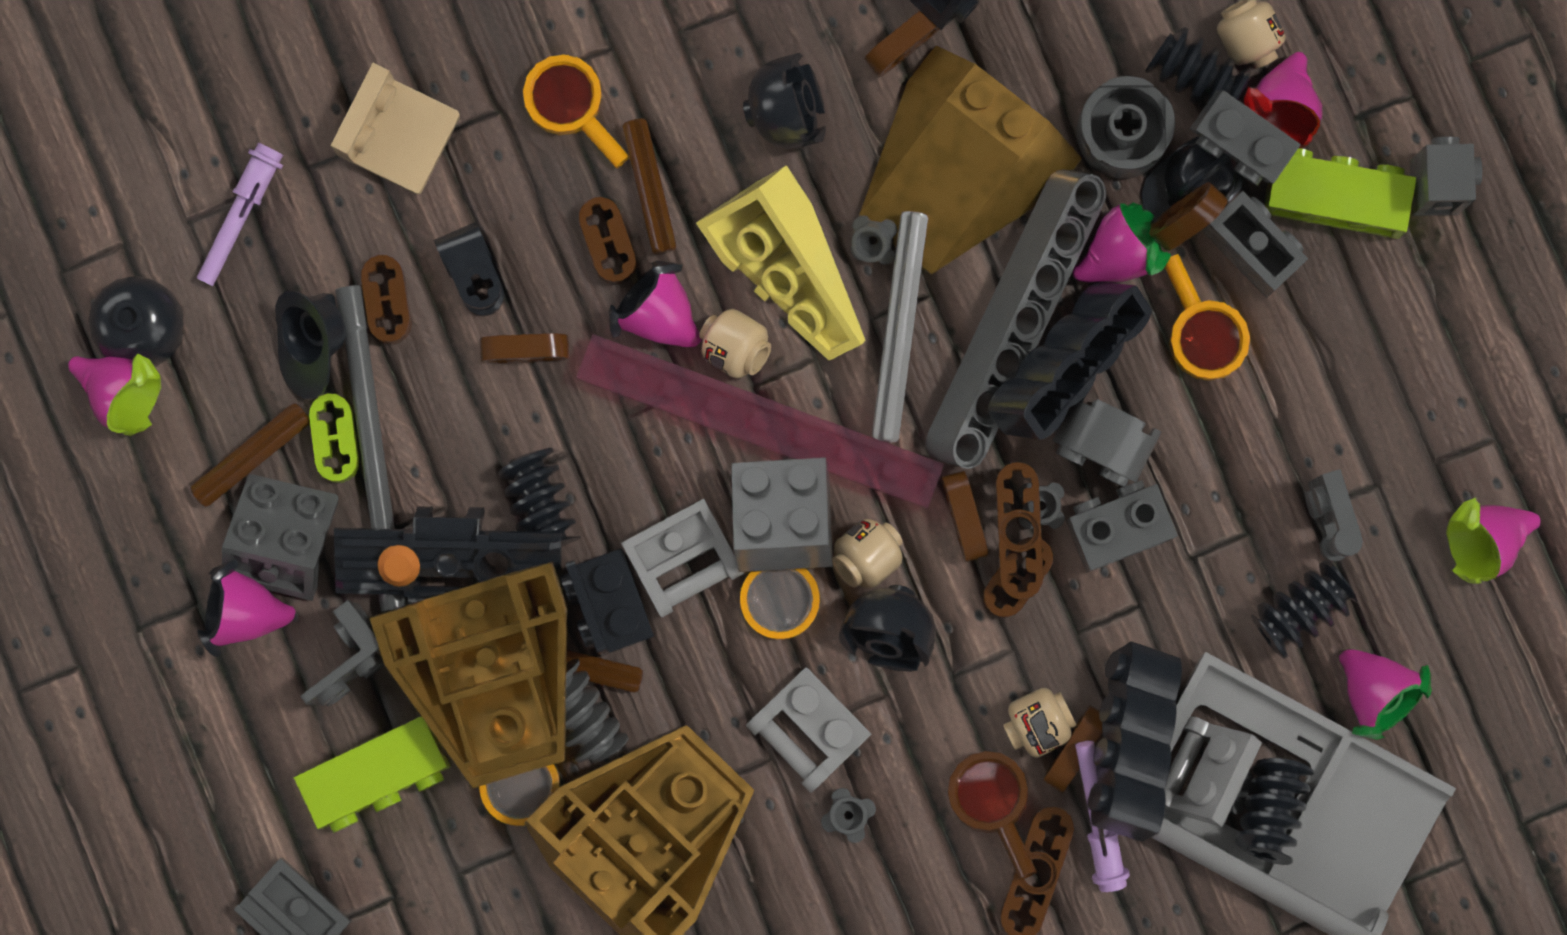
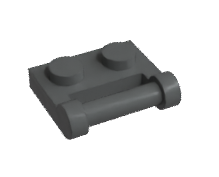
(1332, 505)

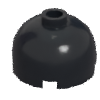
(785, 102)
(136, 318)
(891, 627)

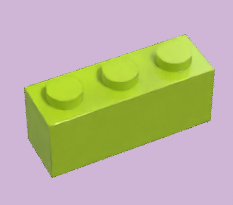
(1343, 195)
(373, 775)

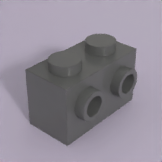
(1245, 137)
(1445, 177)
(1256, 244)
(1121, 526)

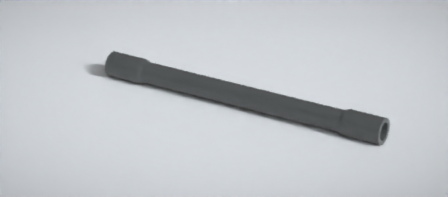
(352, 308)

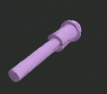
(249, 191)
(1108, 862)

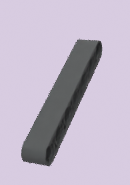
(1016, 314)

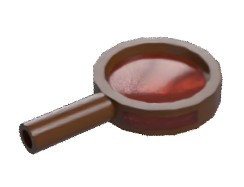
(989, 797)

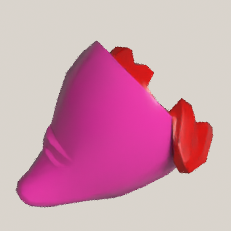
(1288, 99)

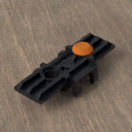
(435, 547)

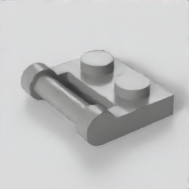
(674, 544)
(820, 718)
(1217, 774)

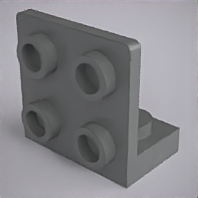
(280, 535)
(357, 633)

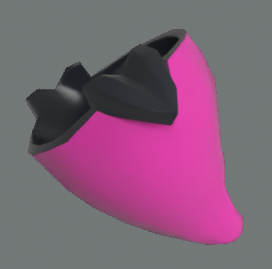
(657, 309)
(239, 609)

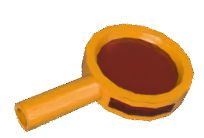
(565, 98)
(1208, 335)

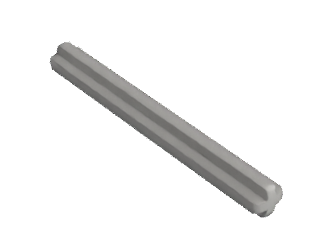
(899, 326)

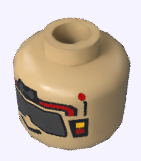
(1251, 33)
(735, 343)
(867, 553)
(1039, 722)

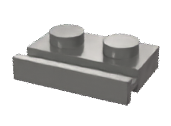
(290, 905)

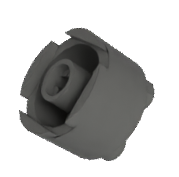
(1143, 108)
(1107, 439)

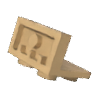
(394, 131)

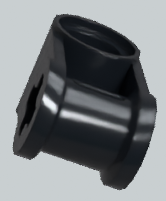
(468, 264)

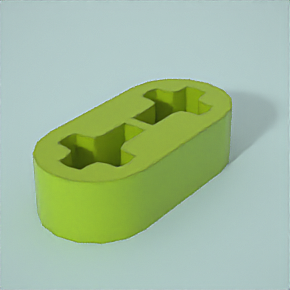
(323, 440)

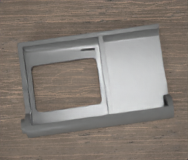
(1359, 821)

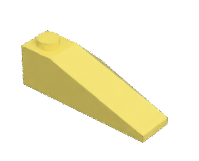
(781, 248)

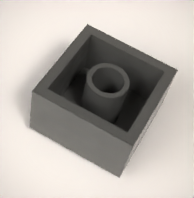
(781, 514)

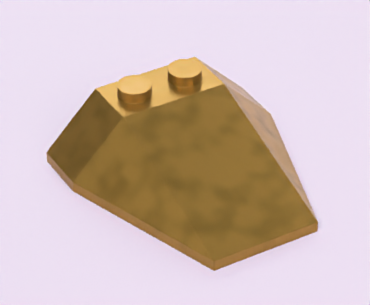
(962, 157)
(486, 670)
(645, 833)

